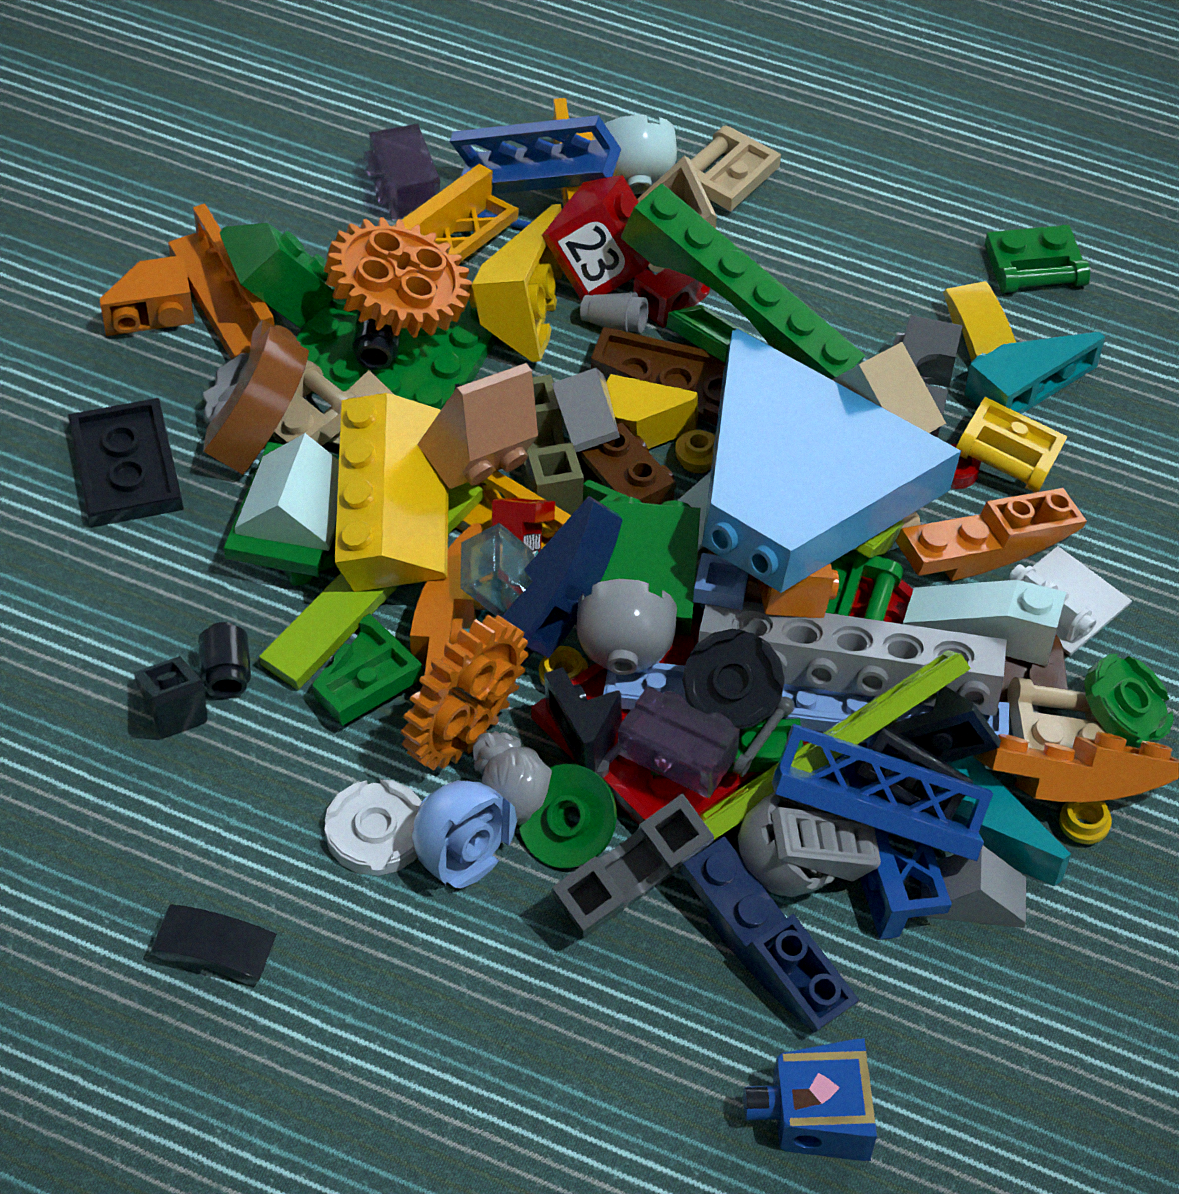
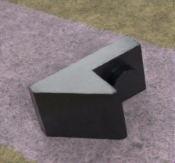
(173, 696)
(583, 723)
(951, 730)

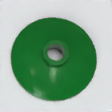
(548, 830)

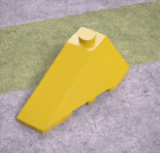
(519, 288)

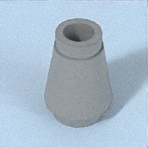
(616, 311)

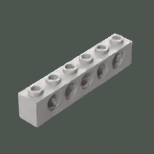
(864, 653)

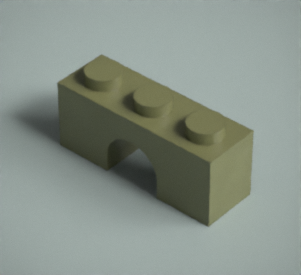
(551, 464)

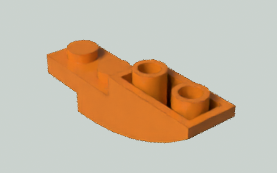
(995, 538)
(443, 608)
(1087, 771)

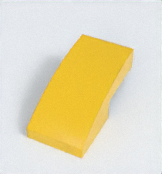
(981, 315)

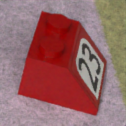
(589, 240)

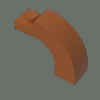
(258, 399)

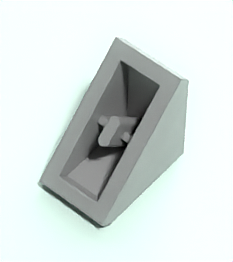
(586, 409)
(982, 890)

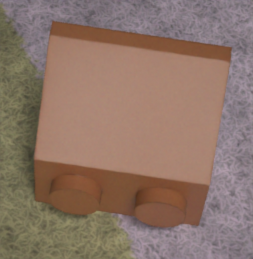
(483, 428)

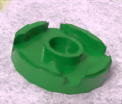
(1128, 700)

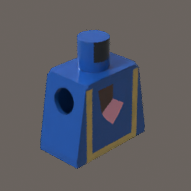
(819, 1101)

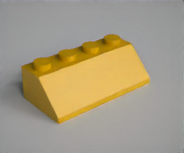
(388, 495)

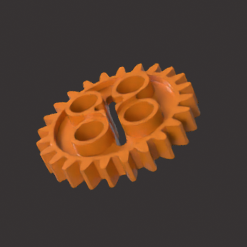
(397, 277)
(447, 718)

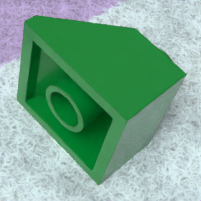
(278, 270)

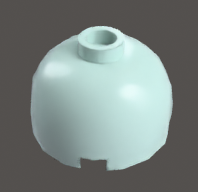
(646, 150)

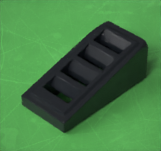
(922, 758)

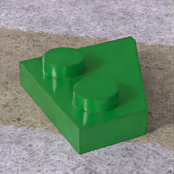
(366, 673)

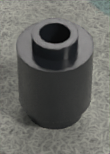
(373, 347)
(224, 660)

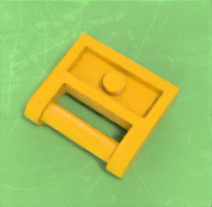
(1013, 434)

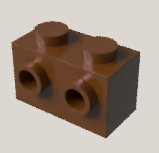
(628, 468)

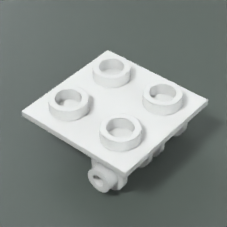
(1088, 600)

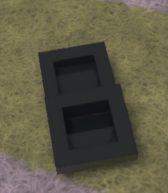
(215, 941)

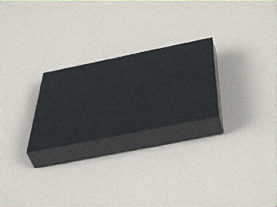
(125, 462)

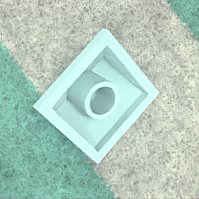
(293, 496)

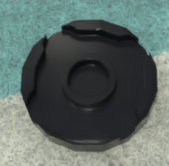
(735, 677)

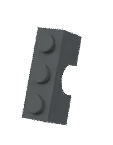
(934, 352)
(634, 867)

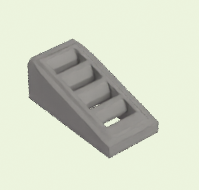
(829, 843)

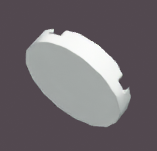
(372, 827)

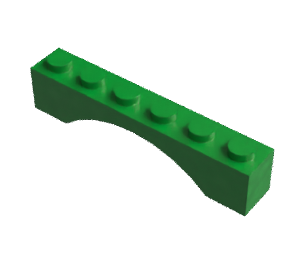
(681, 240)

